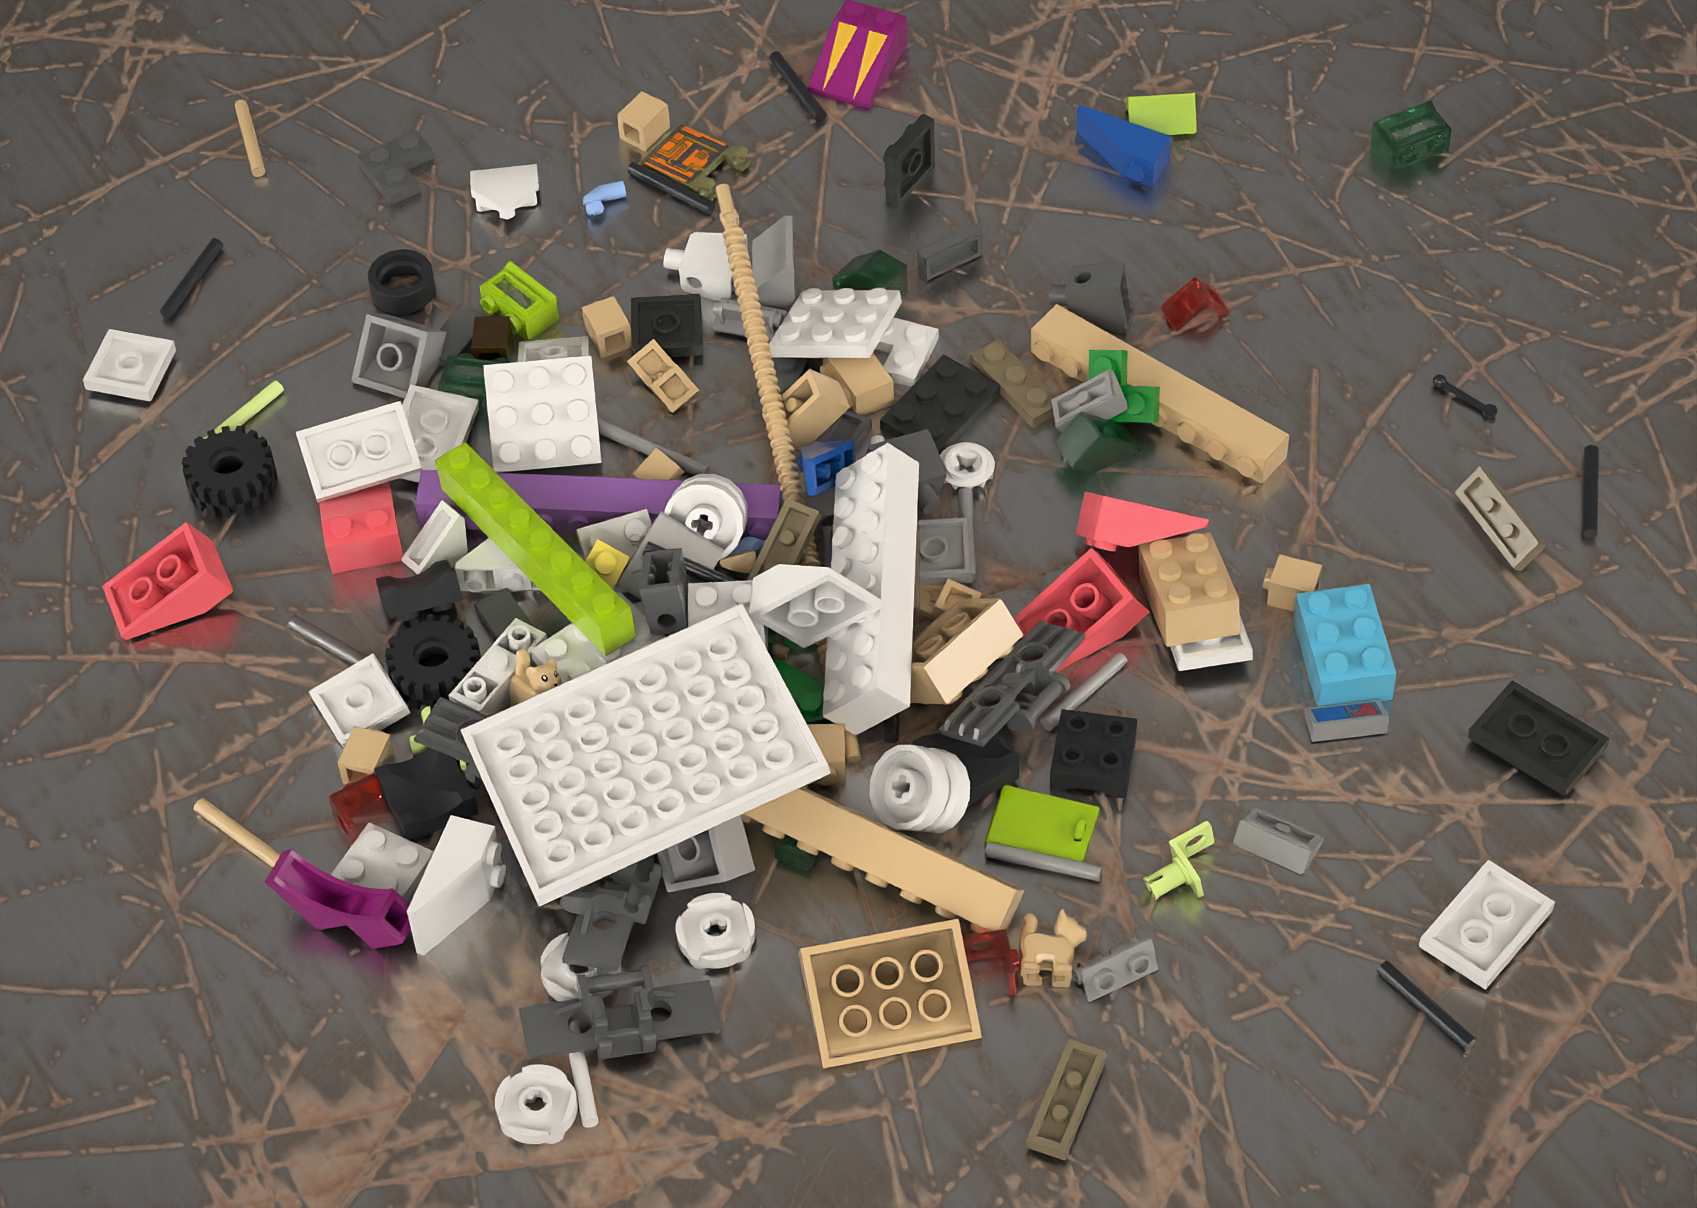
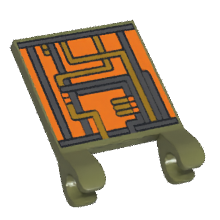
(691, 156)

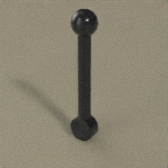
(1489, 410)

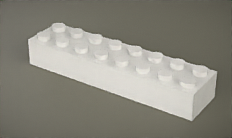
(877, 551)

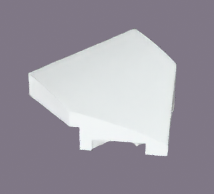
(505, 188)

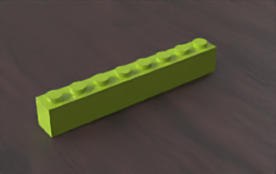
(536, 549)

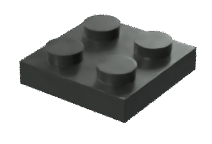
(909, 160)
(670, 321)

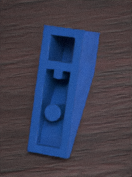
(1125, 145)
(822, 461)

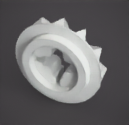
(968, 455)

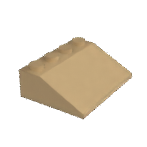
(889, 993)

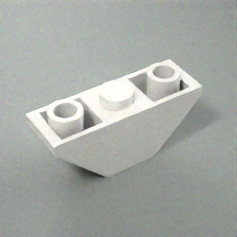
(490, 570)
(487, 683)

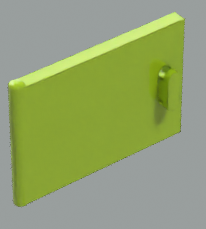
(1042, 823)

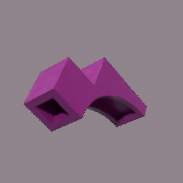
(329, 902)

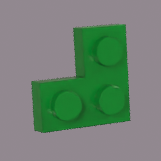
(1141, 400)

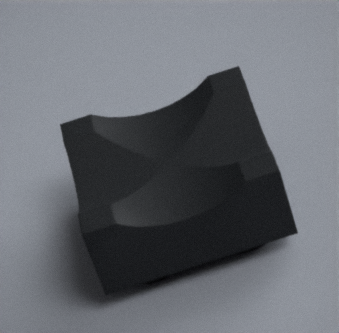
(432, 588)
(1093, 752)
(986, 766)
(425, 793)

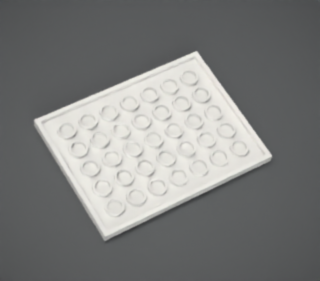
(643, 753)

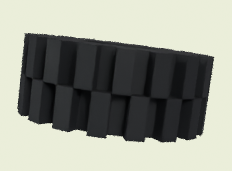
(232, 490)
(433, 637)

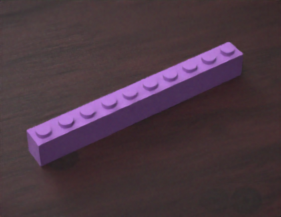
(581, 501)

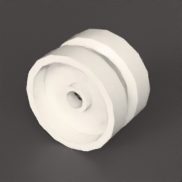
(717, 499)
(919, 789)

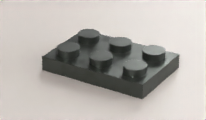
(943, 402)
(1538, 738)

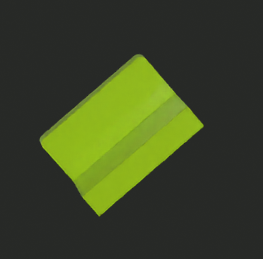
(1164, 113)

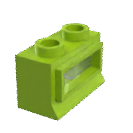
(522, 298)

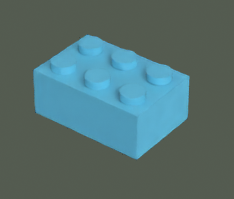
(1344, 645)

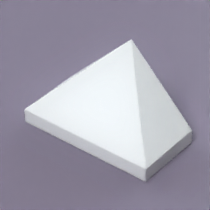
(439, 540)

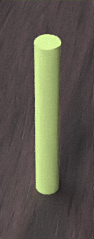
(252, 407)

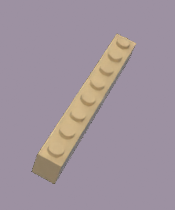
(1184, 405)
(890, 858)

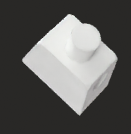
(703, 266)

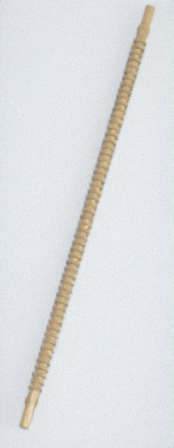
(769, 390)

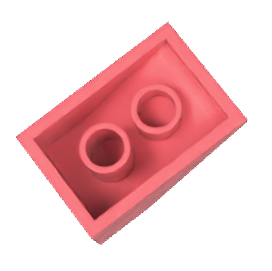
(1125, 523)
(361, 529)
(168, 583)
(1087, 600)

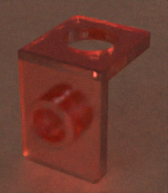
(1190, 302)
(351, 799)
(998, 947)

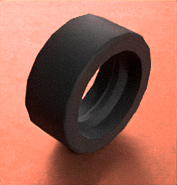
(404, 300)

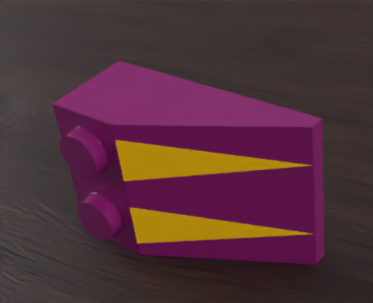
(859, 53)

